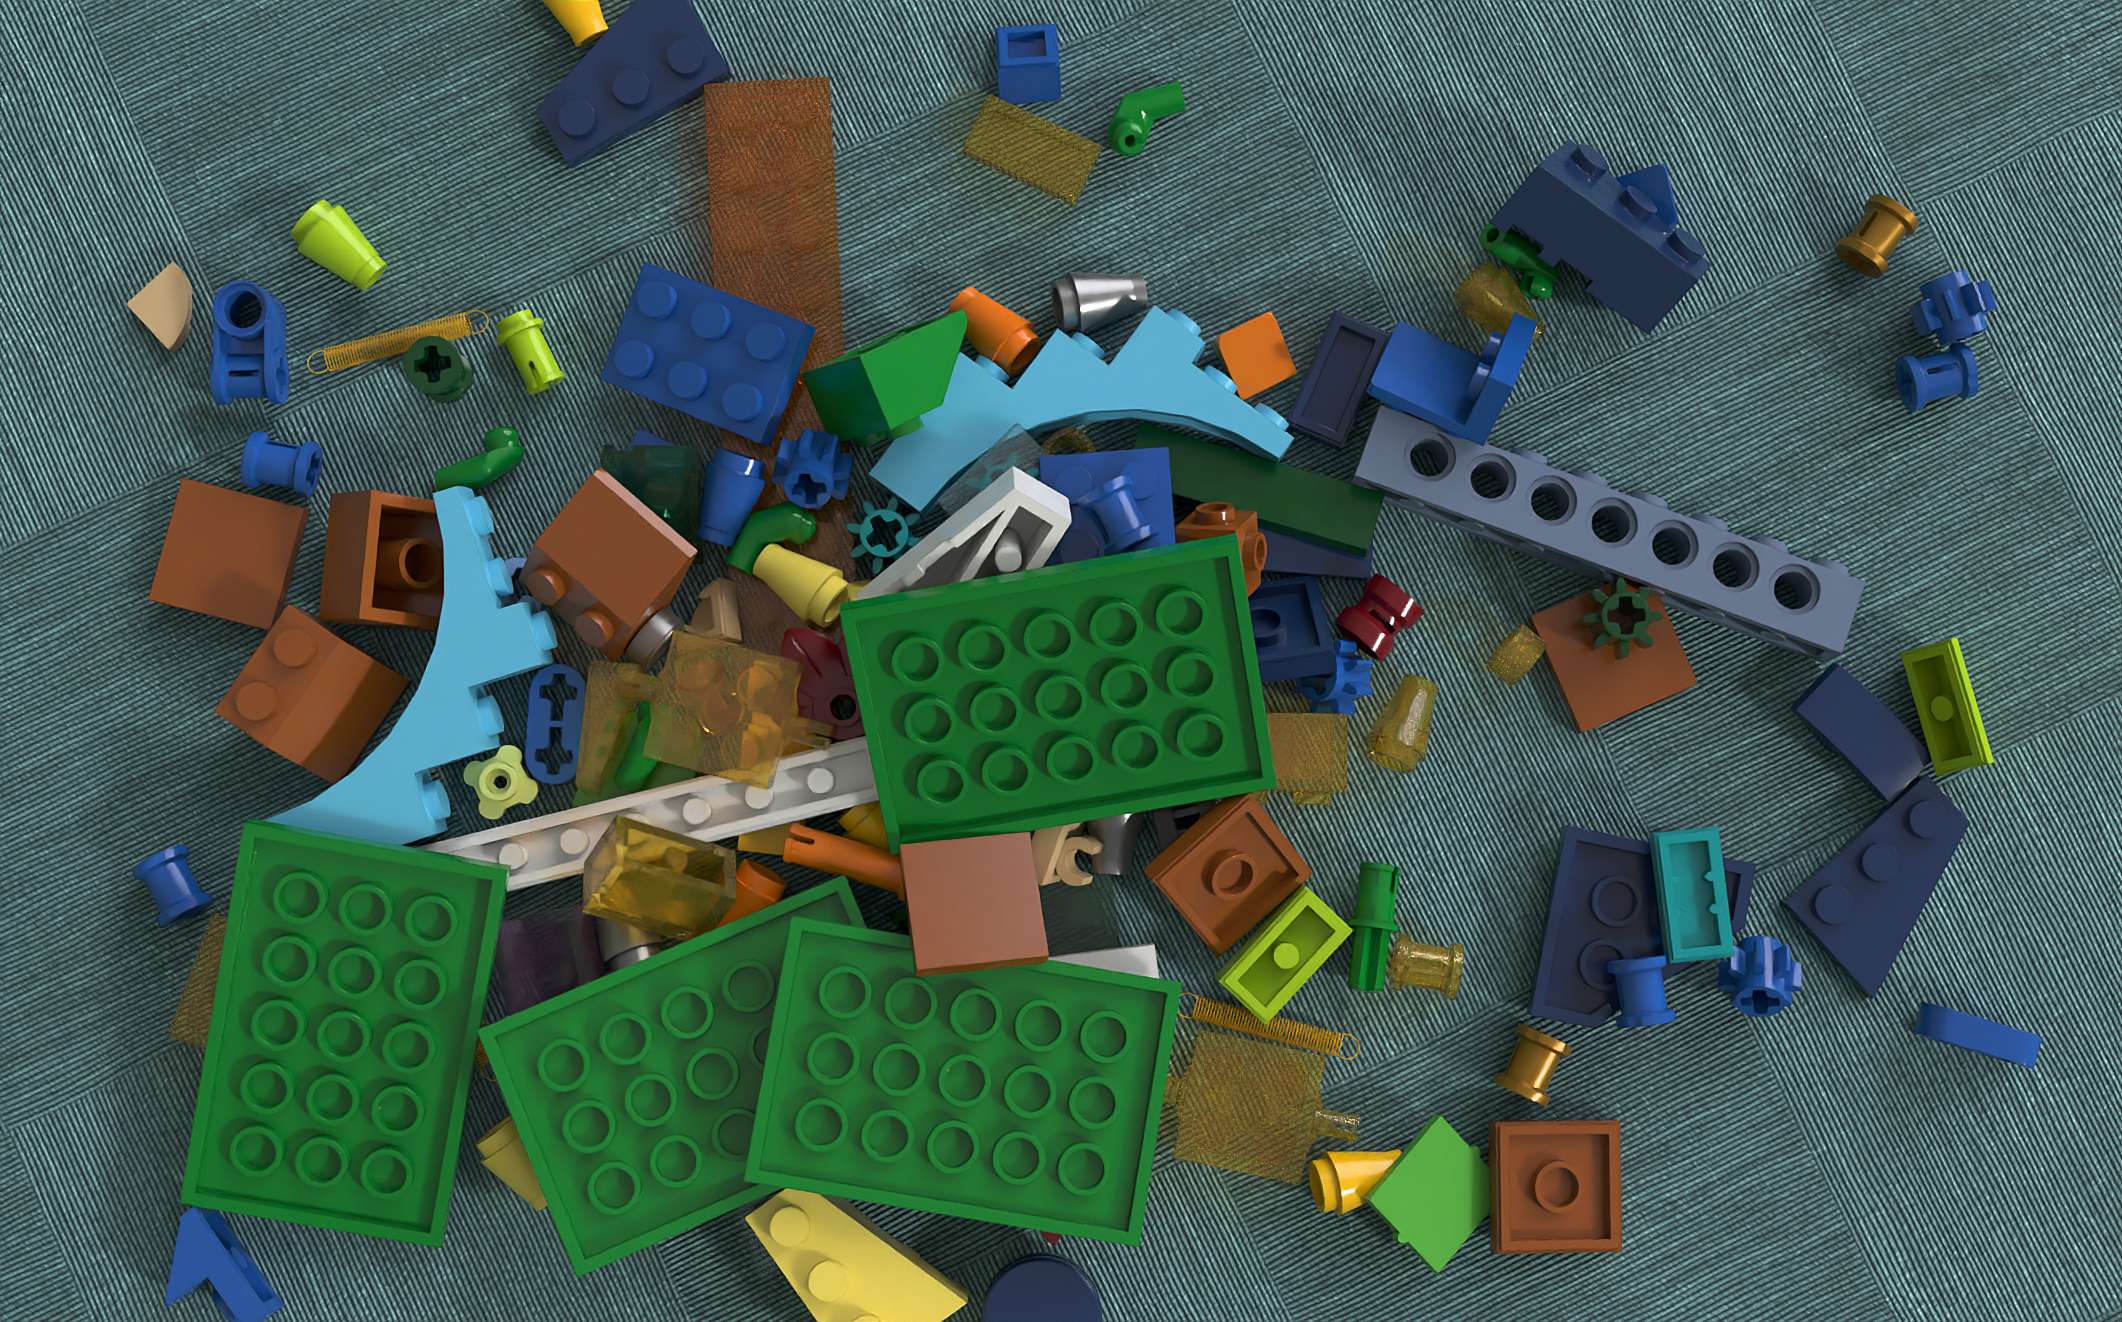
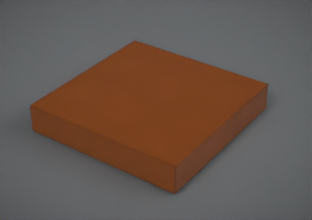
(229, 554)
(1594, 682)
(1228, 871)
(973, 904)
(1555, 1186)

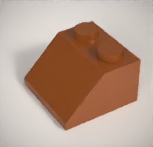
(383, 562)
(607, 564)
(313, 695)

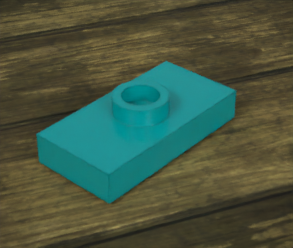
(1691, 894)

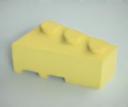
(848, 1264)

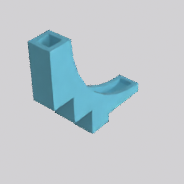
(1071, 386)
(449, 716)

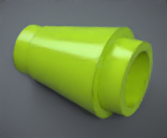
(337, 244)

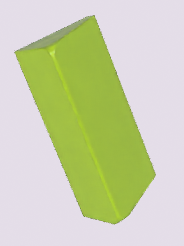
(1947, 707)
(1283, 953)

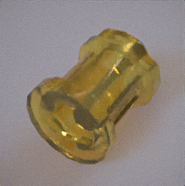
(1426, 966)

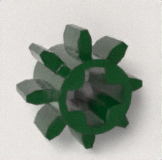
(1629, 604)

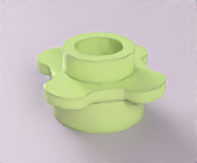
(518, 787)

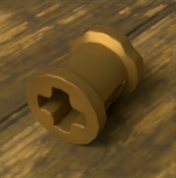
(1876, 235)
(1532, 1064)

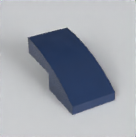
(1861, 731)

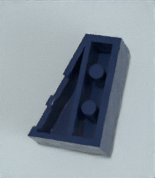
(1605, 234)

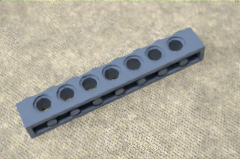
(1822, 586)

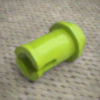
(529, 351)

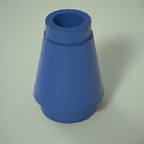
(729, 494)

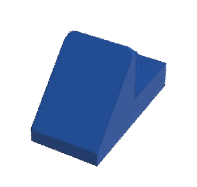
(212, 1252)

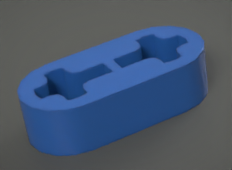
(542, 723)
(1977, 1035)

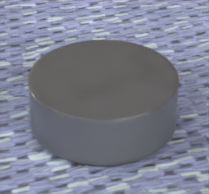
(653, 639)

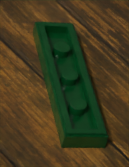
(1283, 495)

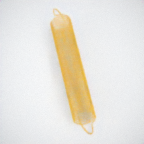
(395, 337)
(1265, 1035)

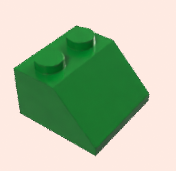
(888, 382)

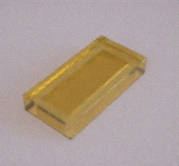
(1032, 150)

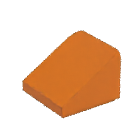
(1255, 356)

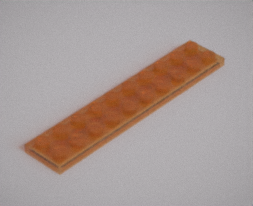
(782, 251)

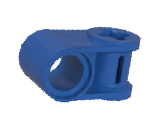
(248, 351)

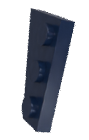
(631, 77)
(1878, 882)

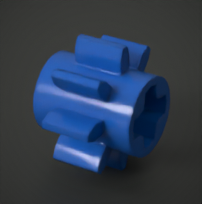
(1953, 308)
(812, 469)
(1338, 689)
(1760, 976)

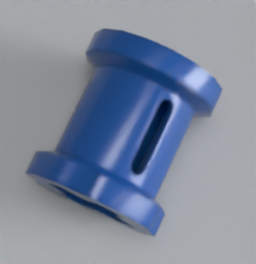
(1936, 376)
(281, 464)
(1118, 516)
(172, 885)
(1641, 991)

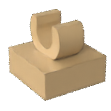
(1055, 853)

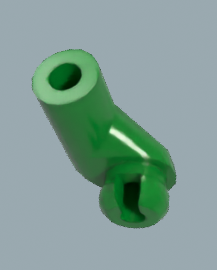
(1137, 113)
(1521, 256)
(482, 470)
(770, 526)
(635, 768)

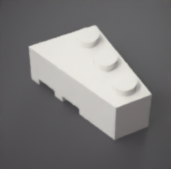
(996, 533)

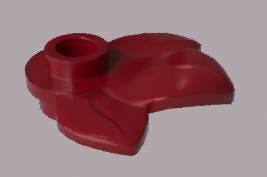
(823, 679)

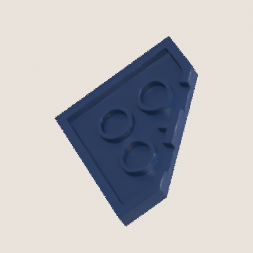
(1602, 912)

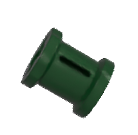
(424, 357)

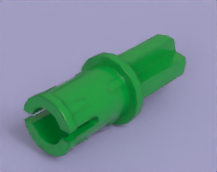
(1373, 925)

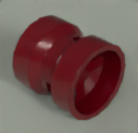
(1378, 617)

